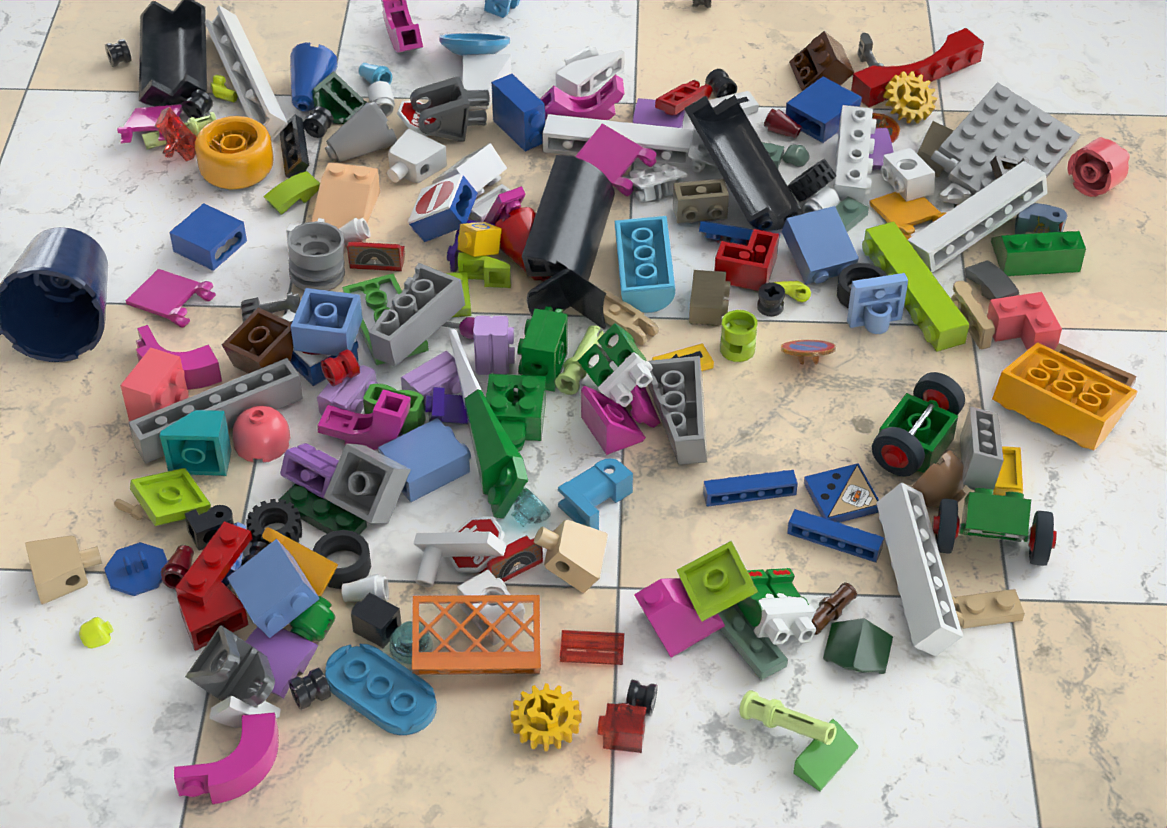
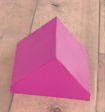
(608, 421)

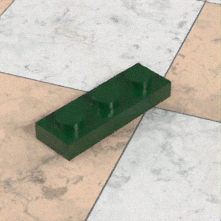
(321, 512)

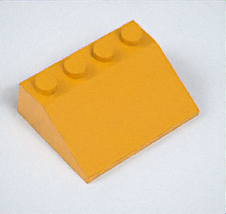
(1063, 395)

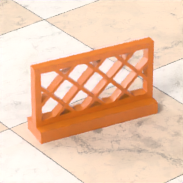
(476, 662)

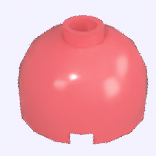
(261, 434)

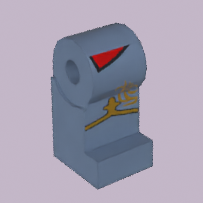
(1040, 219)

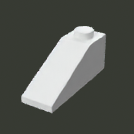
(590, 74)

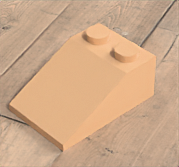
(346, 194)

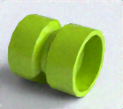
(738, 335)

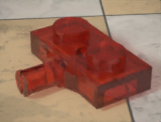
(176, 134)

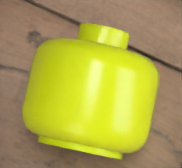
(95, 632)

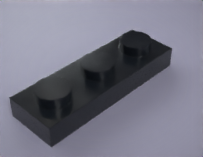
(294, 147)

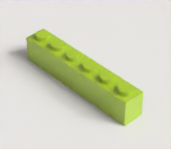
(925, 297)

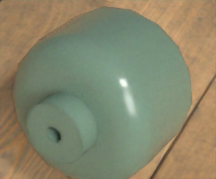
(796, 155)

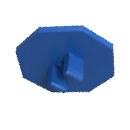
(136, 569)

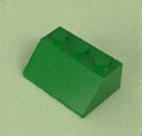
(1039, 253)

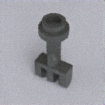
(865, 50)
(250, 305)

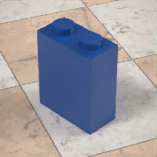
(820, 108)
(518, 111)

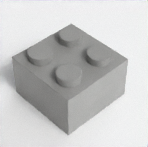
(367, 483)

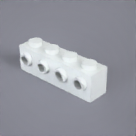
(853, 153)

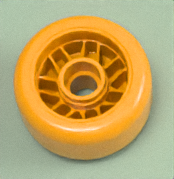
(234, 152)

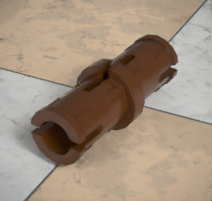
(831, 607)

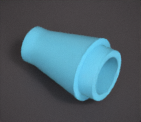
(375, 73)

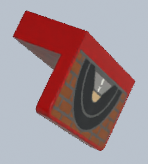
(375, 256)
(518, 558)

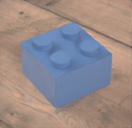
(326, 322)

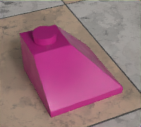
(674, 615)

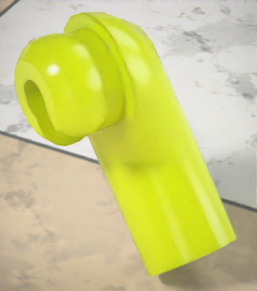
(221, 91)
(796, 290)

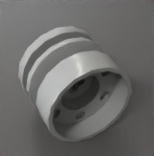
(316, 256)

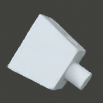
(415, 157)

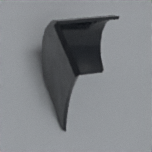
(569, 290)

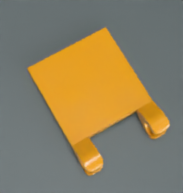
(905, 213)
(313, 565)

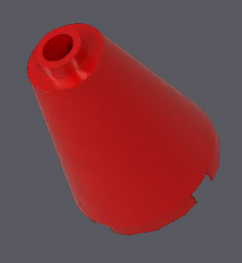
(515, 235)

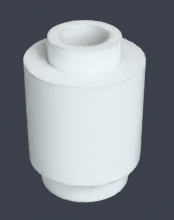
(382, 95)
(824, 198)

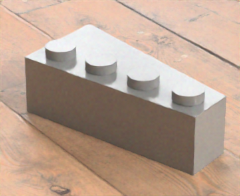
(416, 314)
(680, 404)

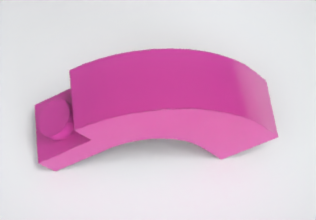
(399, 25)
(595, 106)
(199, 365)
(367, 429)
(239, 770)

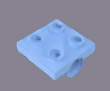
(877, 302)

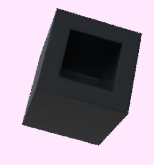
(375, 619)

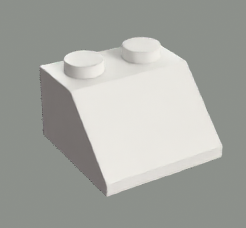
(479, 168)

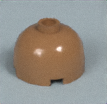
(942, 481)

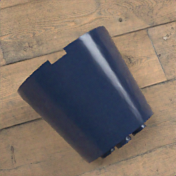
(55, 296)

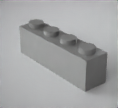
(981, 449)

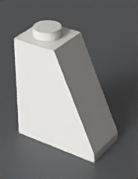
(482, 69)

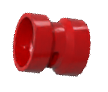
(340, 367)

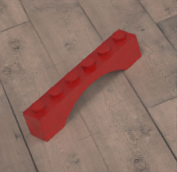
(957, 53)

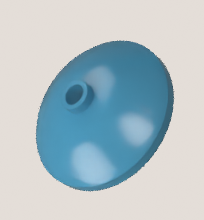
(474, 43)

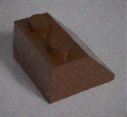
(259, 341)

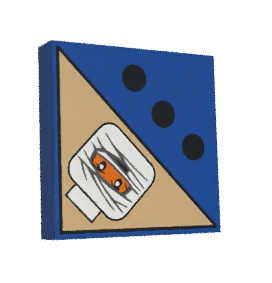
(842, 493)

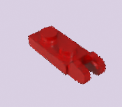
(682, 96)

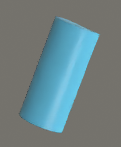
(645, 263)

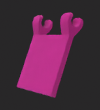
(144, 120)
(614, 155)
(166, 293)

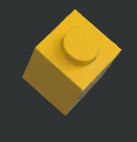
(479, 239)

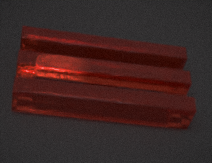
(592, 643)

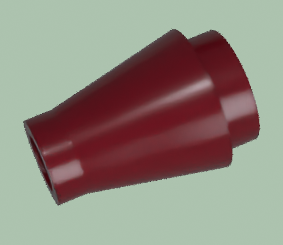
(782, 124)
(177, 566)

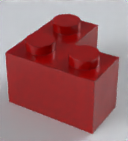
(750, 264)

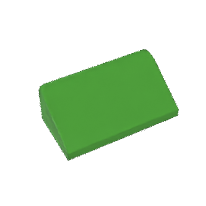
(822, 761)

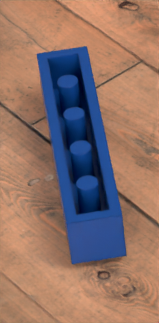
(750, 488)
(835, 535)

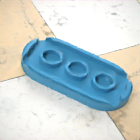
(381, 689)

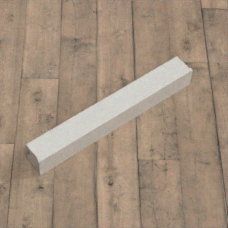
(245, 72)

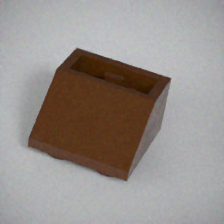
(819, 59)

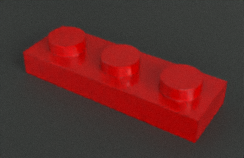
(213, 563)

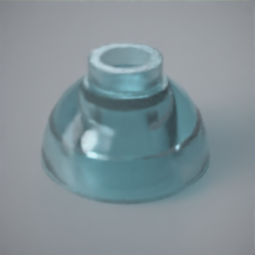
(529, 509)
(401, 643)

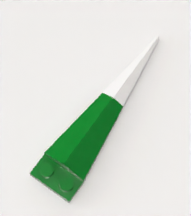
(497, 458)

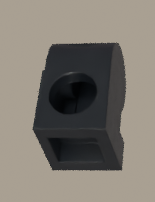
(205, 525)

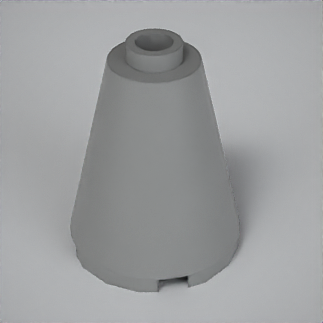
(361, 134)

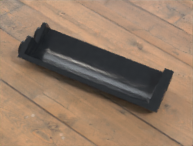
(172, 53)
(744, 163)
(569, 219)

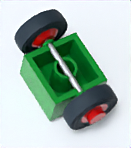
(920, 426)
(996, 518)

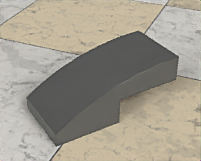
(992, 279)

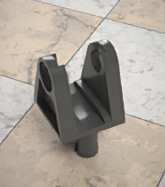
(450, 107)
(233, 669)

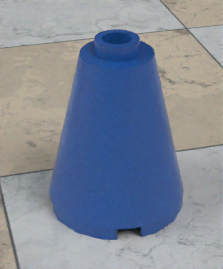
(307, 69)

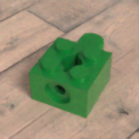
(544, 345)
(520, 411)

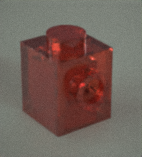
(623, 727)

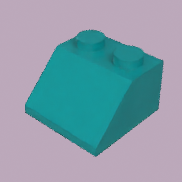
(198, 443)

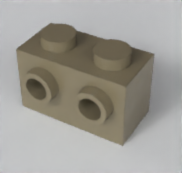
(699, 203)

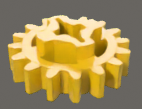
(910, 97)
(542, 714)

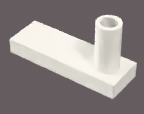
(452, 545)

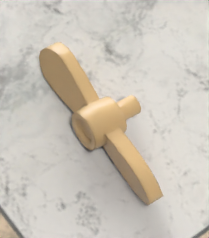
(135, 511)

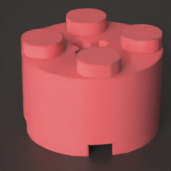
(1098, 167)

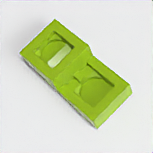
(288, 192)
(491, 270)

